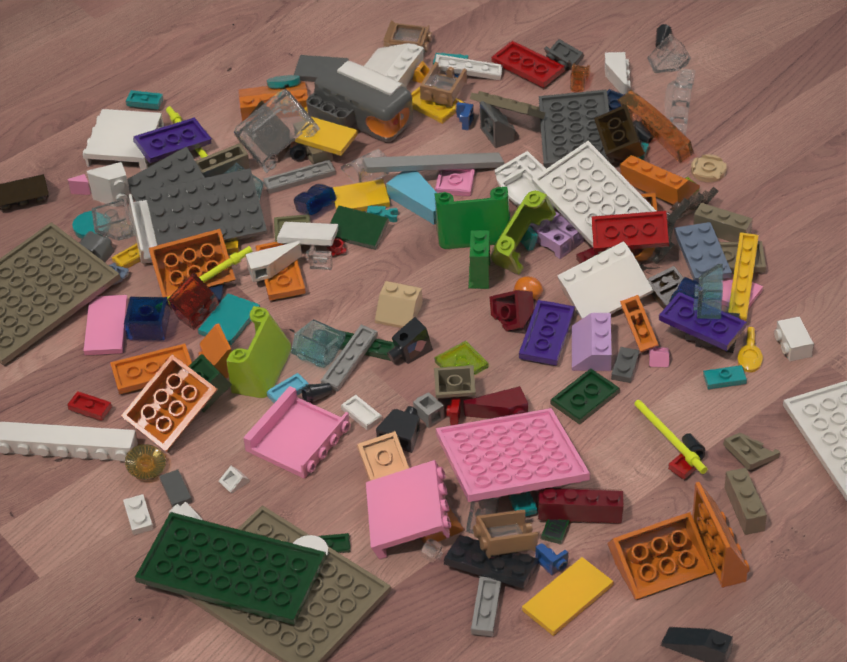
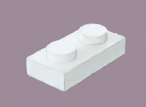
(138, 514)

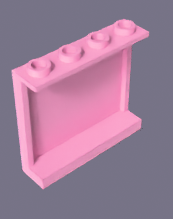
(295, 434)
(407, 506)

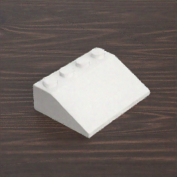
(397, 61)
(604, 281)

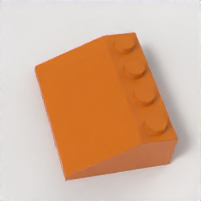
(251, 97)
(195, 254)
(169, 403)
(718, 539)
(660, 555)

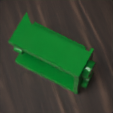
(479, 260)

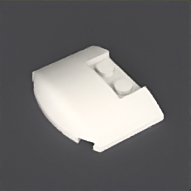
(518, 176)

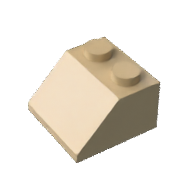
(398, 304)

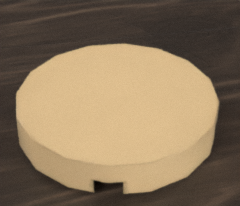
(708, 168)

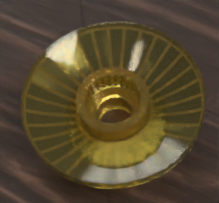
(147, 455)

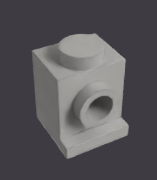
(429, 409)

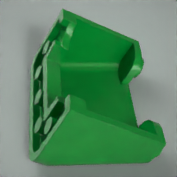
(458, 218)

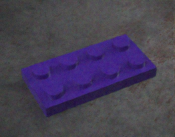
(169, 139)
(546, 332)
(718, 332)

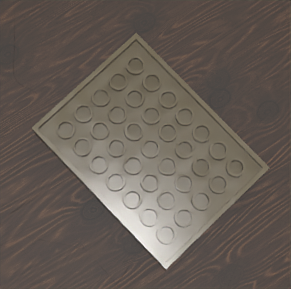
(44, 285)
(333, 609)

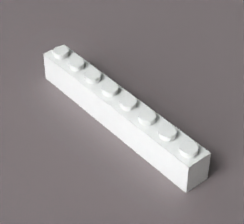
(66, 441)

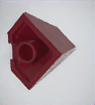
(512, 308)

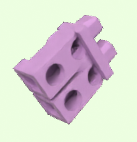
(558, 235)

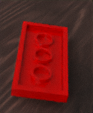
(528, 64)
(635, 229)

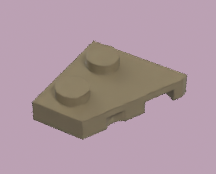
(749, 451)

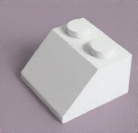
(109, 183)

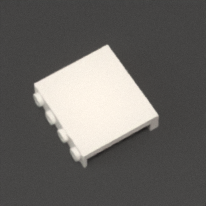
(114, 136)

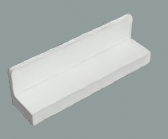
(143, 228)

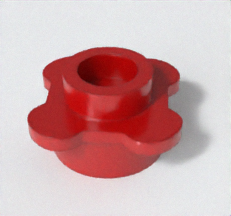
(337, 247)

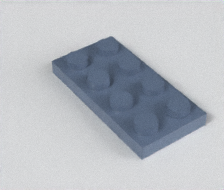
(701, 249)

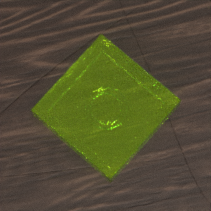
(462, 355)

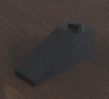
(699, 643)

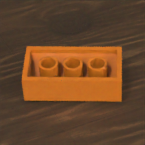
(657, 180)

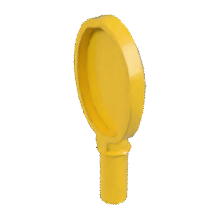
(750, 355)

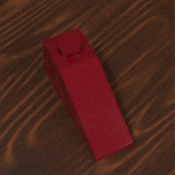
(497, 404)

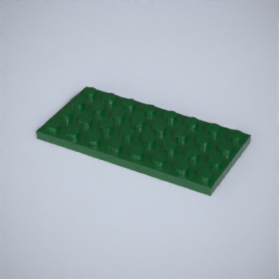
(231, 567)

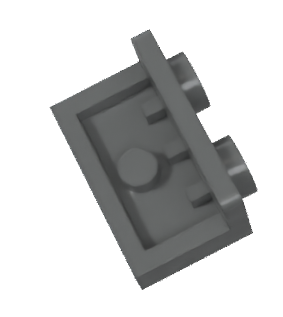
(564, 54)

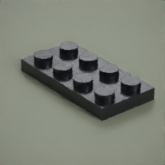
(507, 568)

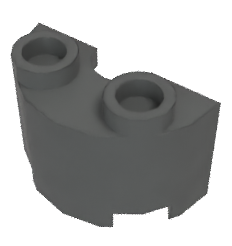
(98, 245)

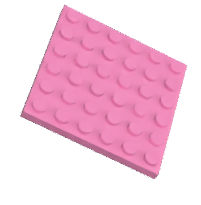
(511, 455)

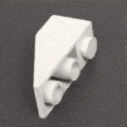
(616, 70)
(271, 261)

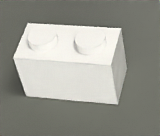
(794, 339)

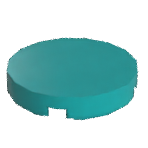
(281, 81)
(83, 224)

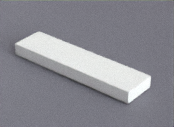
(473, 67)

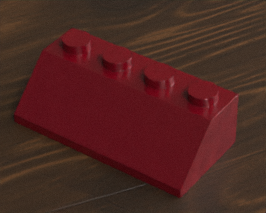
(581, 504)

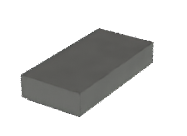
(175, 488)

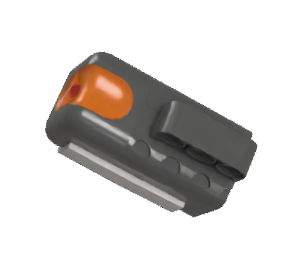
(361, 100)

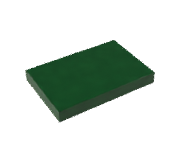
(359, 227)
(585, 396)

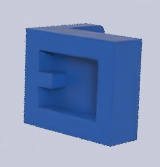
(465, 113)
(549, 560)

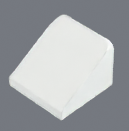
(233, 479)

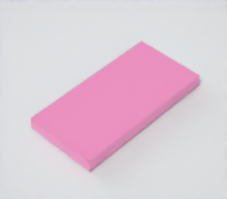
(105, 325)

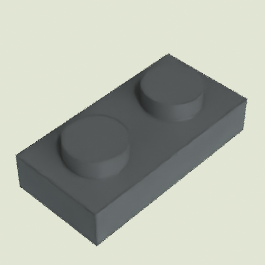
(625, 364)

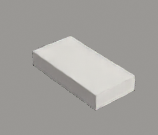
(361, 412)

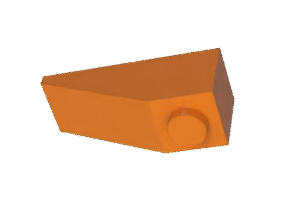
(639, 323)

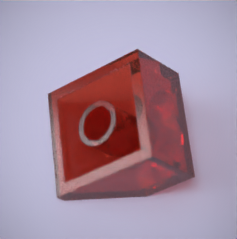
(193, 301)

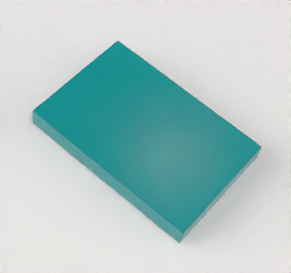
(231, 315)

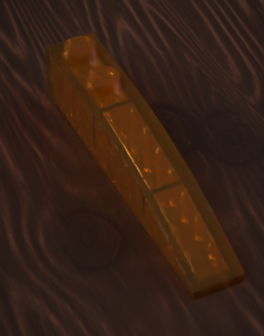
(663, 129)

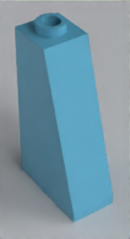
(413, 193)

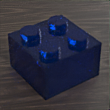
(147, 318)

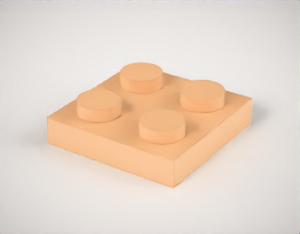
(382, 456)

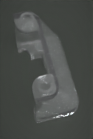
(274, 128)

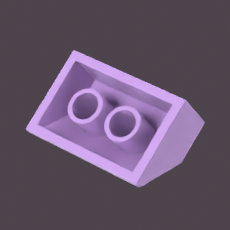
(592, 343)

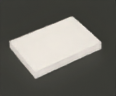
(307, 233)

